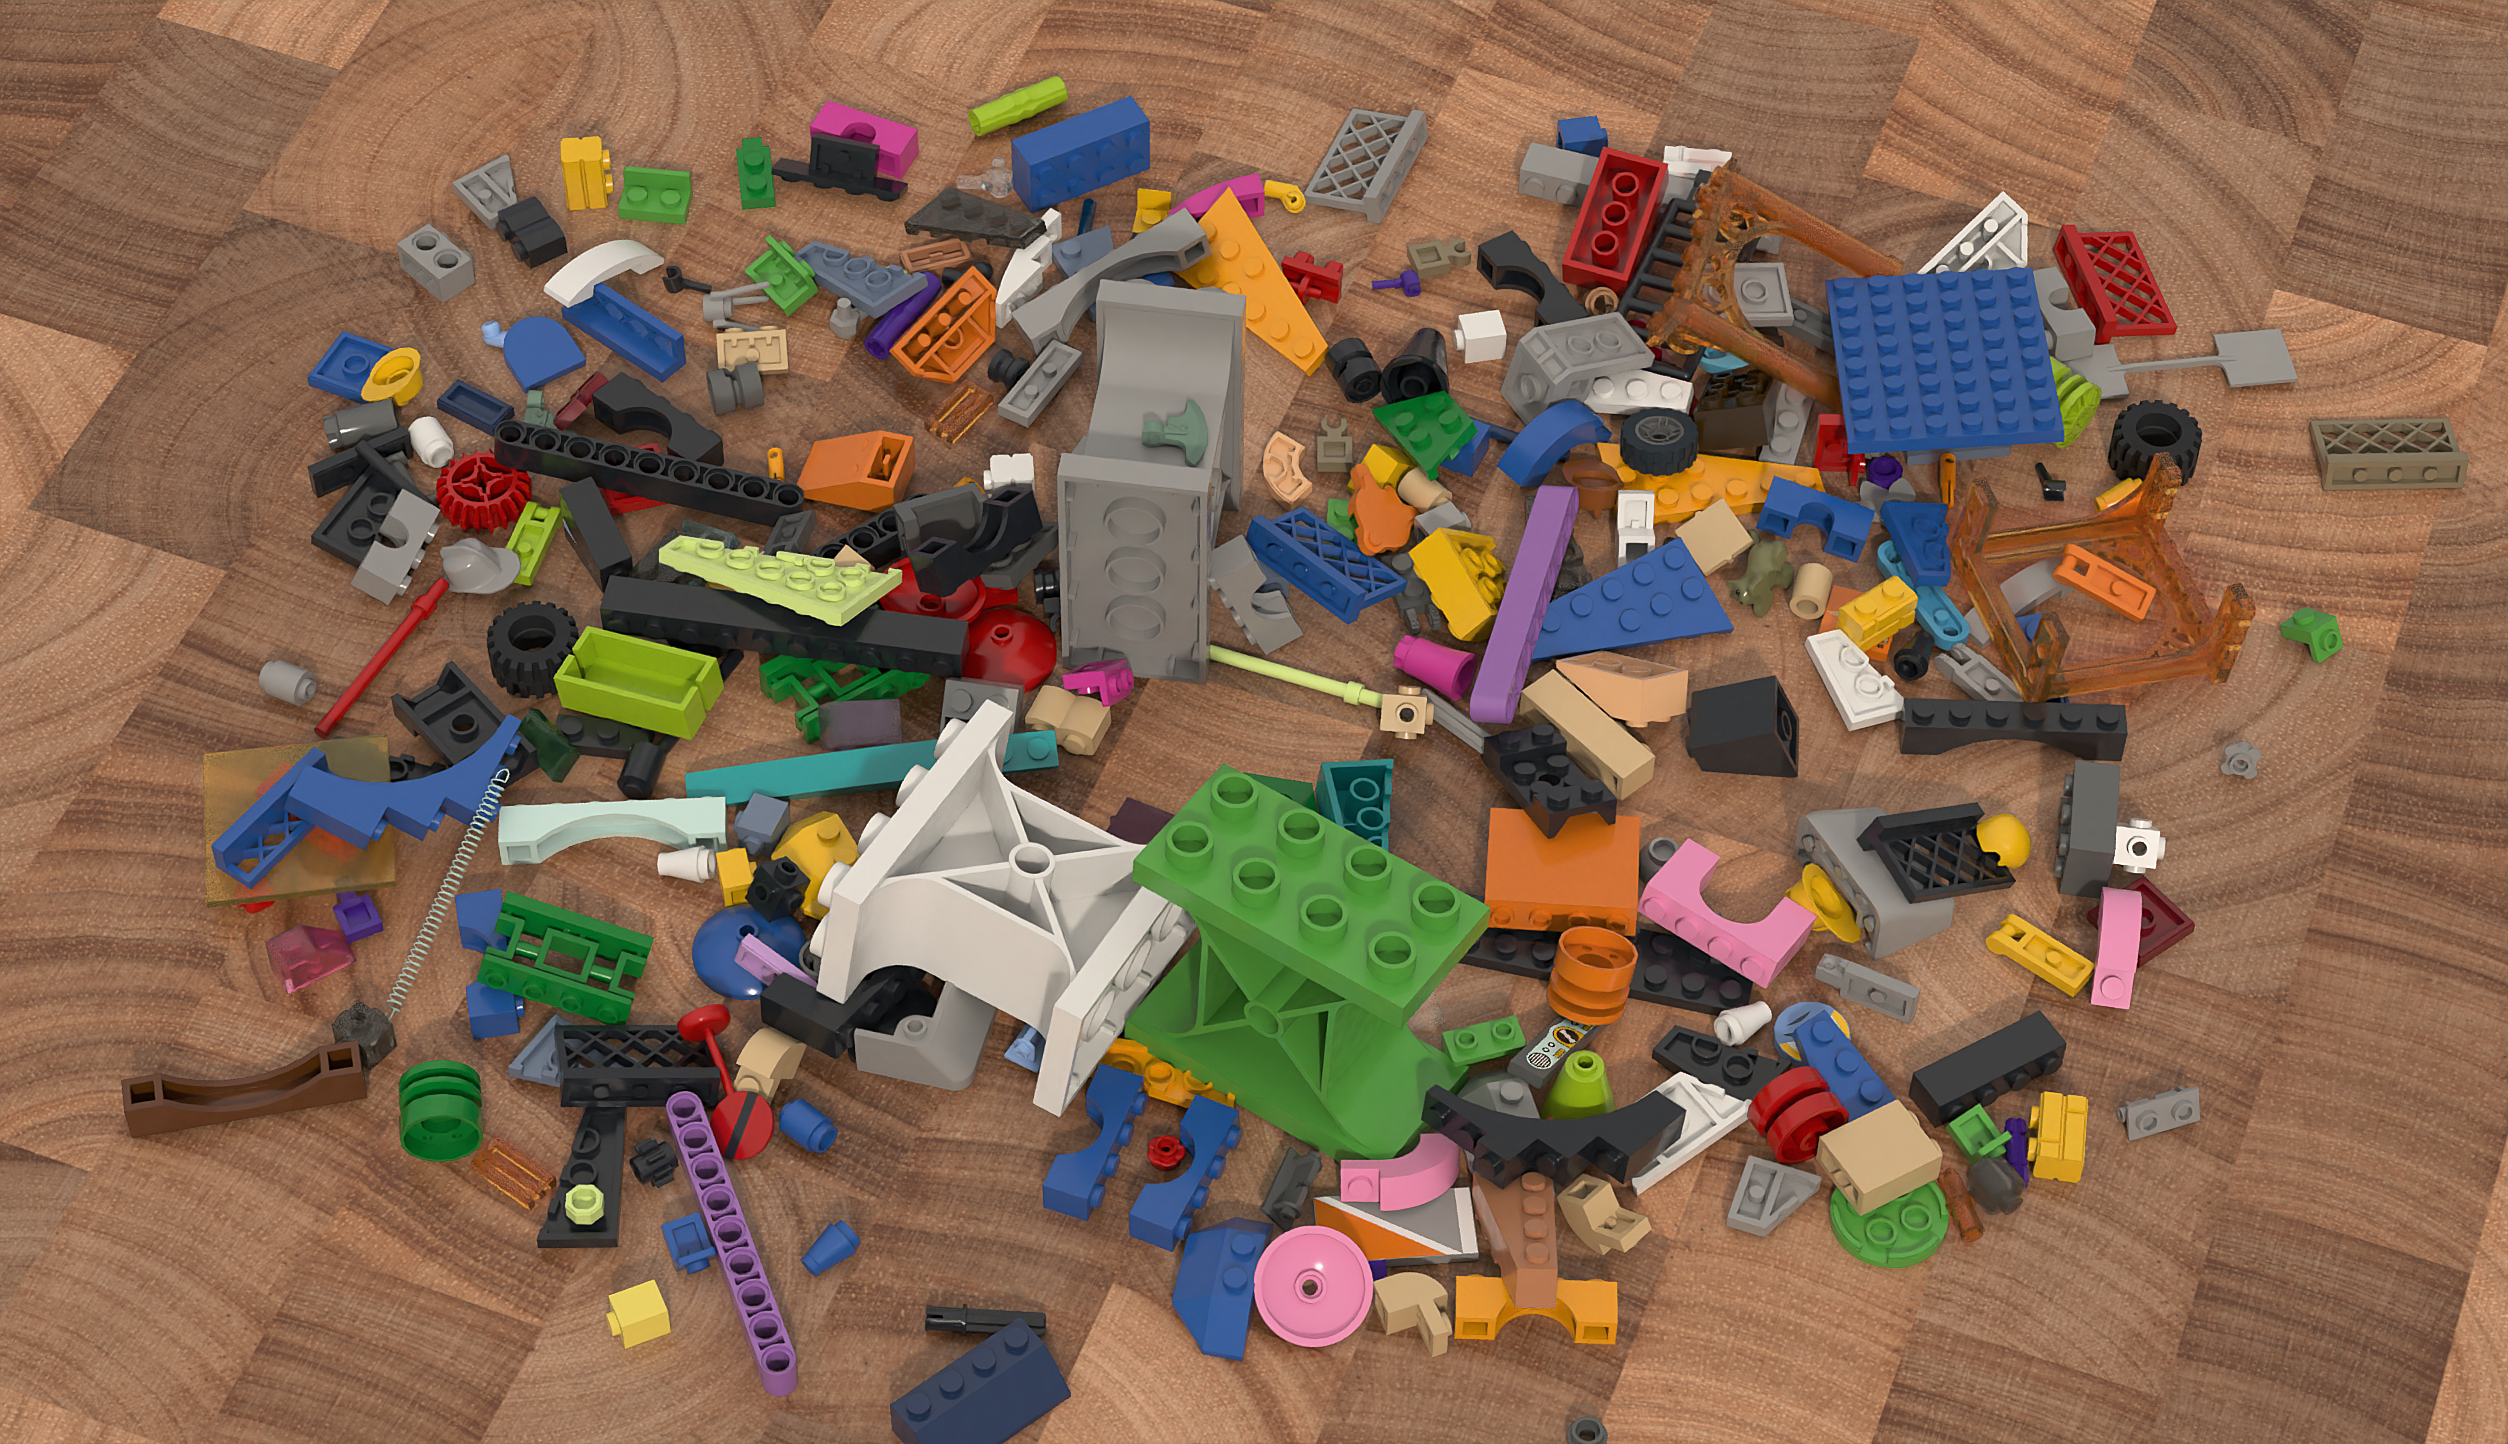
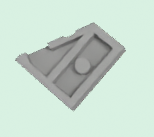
(488, 190)
(1769, 1195)

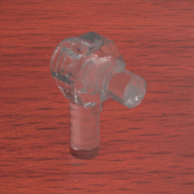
(997, 180)

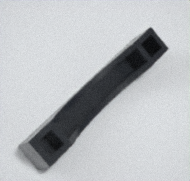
(1945, 724)

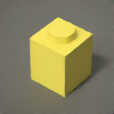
(638, 1314)

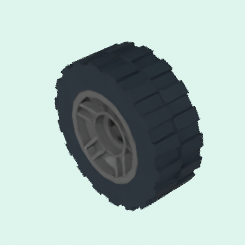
(1659, 441)

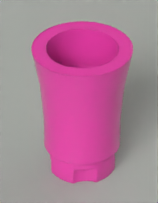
(1436, 665)

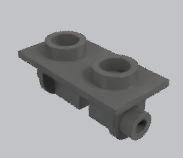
(1291, 1187)

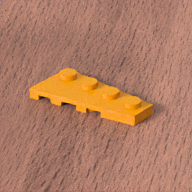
(1160, 1078)

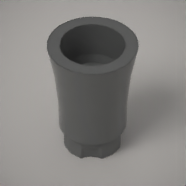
(361, 423)

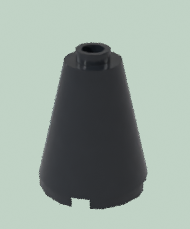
(1416, 368)

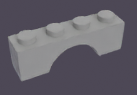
(1263, 616)

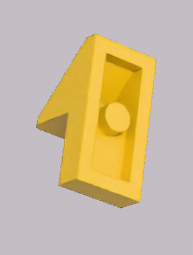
(1152, 208)

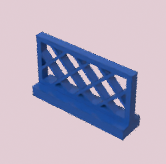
(1319, 577)

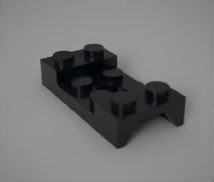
(457, 702)
(1544, 778)

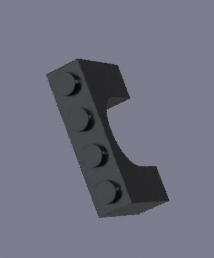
(825, 1023)

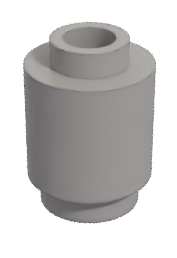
(287, 682)

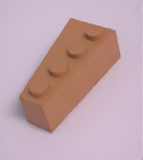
(1521, 1235)

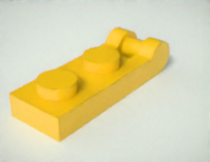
(2041, 954)

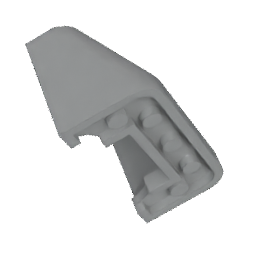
(1892, 923)

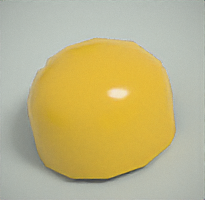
(2007, 837)

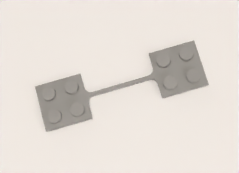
(2245, 357)

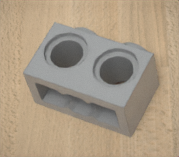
(436, 263)

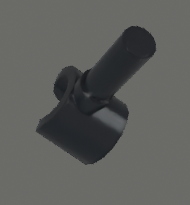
(675, 282)
(2053, 489)

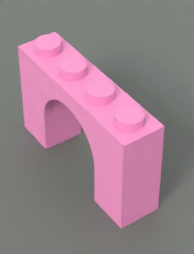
(1751, 949)

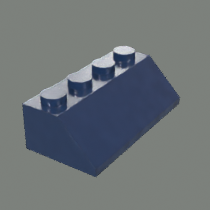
(983, 1393)

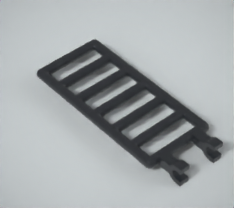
(1642, 277)

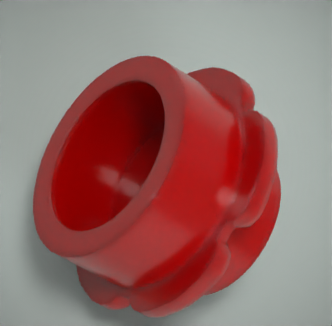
(1166, 1160)

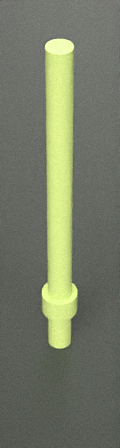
(1352, 692)

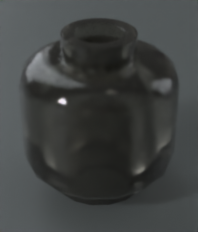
(1995, 1185)

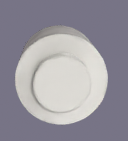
(431, 441)

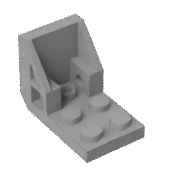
(1564, 359)

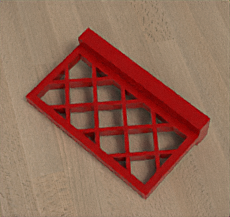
(2090, 287)

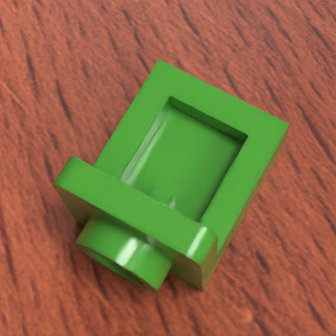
(2316, 629)
(1977, 1135)

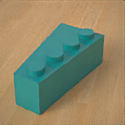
(1357, 797)

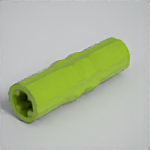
(1017, 106)

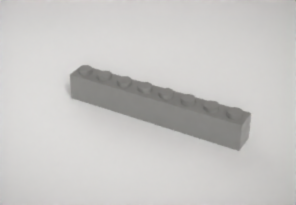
(1566, 177)

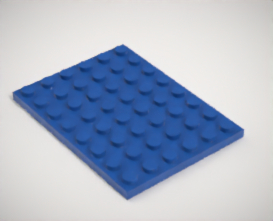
(1942, 361)

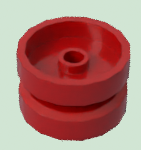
(1795, 1113)

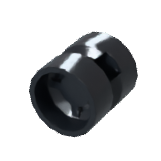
(1354, 370)

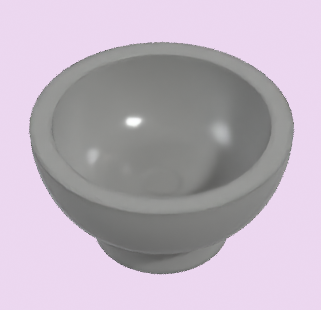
(1654, 857)

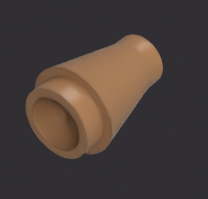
(1606, 303)

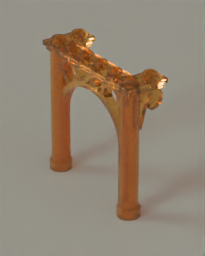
(1692, 321)

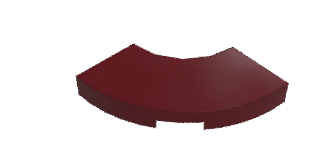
(579, 401)

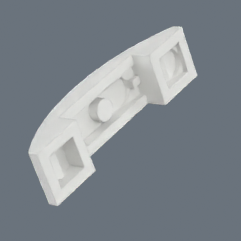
(577, 279)

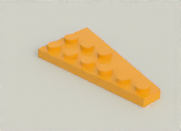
(1246, 267)
(1710, 478)

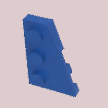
(1920, 539)

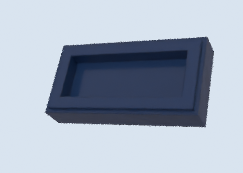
(475, 407)

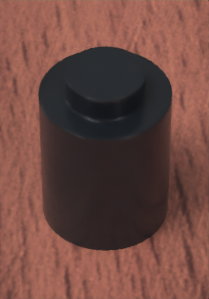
(641, 770)

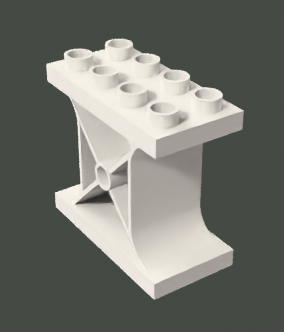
(1002, 905)

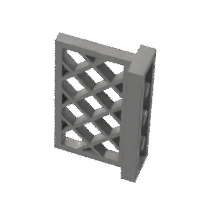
(1390, 167)

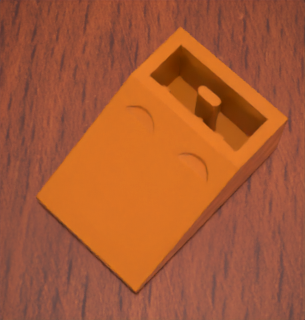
(860, 470)

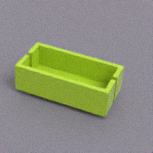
(639, 682)

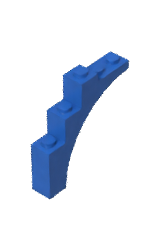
(364, 809)

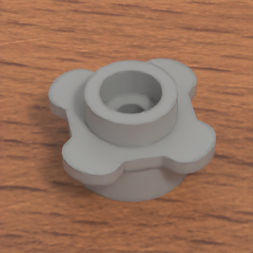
(2241, 751)

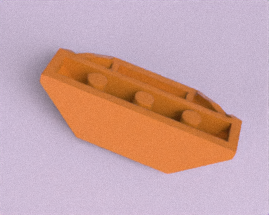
(950, 331)

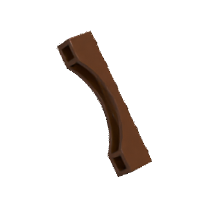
(172, 1103)

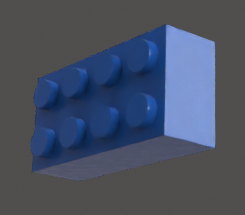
(1081, 154)

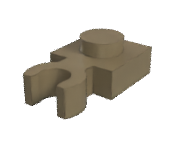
(1434, 259)
(1334, 448)

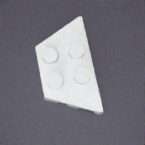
(1707, 1119)

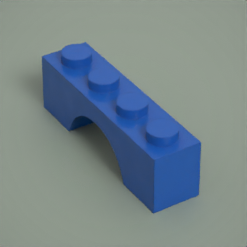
(490, 1010)
(1079, 1178)
(1166, 1209)

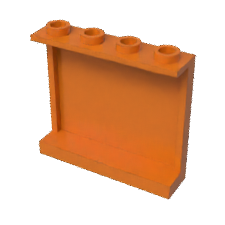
(1563, 881)

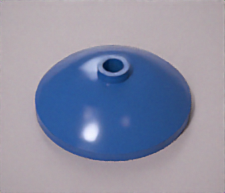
(720, 939)

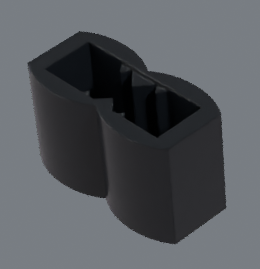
(531, 232)

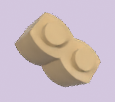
(1077, 720)

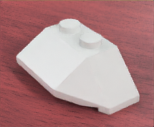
(1990, 241)

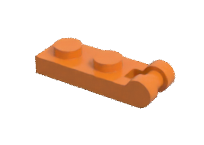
(2104, 583)

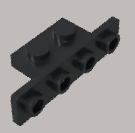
(842, 165)

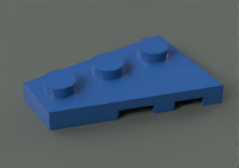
(1841, 1065)

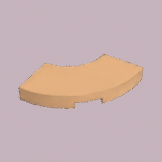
(1283, 473)

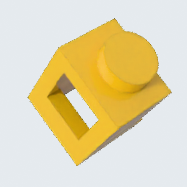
(734, 875)

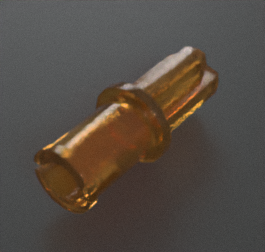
(1960, 1205)

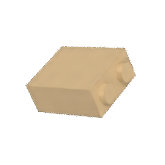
(1879, 1157)

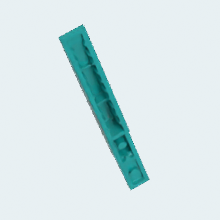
(853, 770)

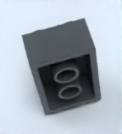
(2088, 830)

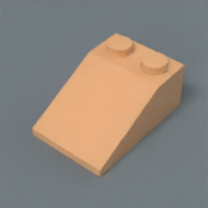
(1629, 686)

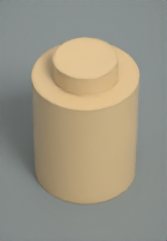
(1422, 493)
(1811, 591)

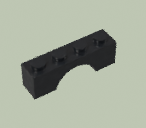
(1512, 265)
(629, 406)
(1006, 522)

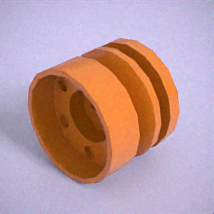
(1591, 975)

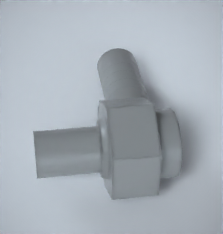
(846, 320)

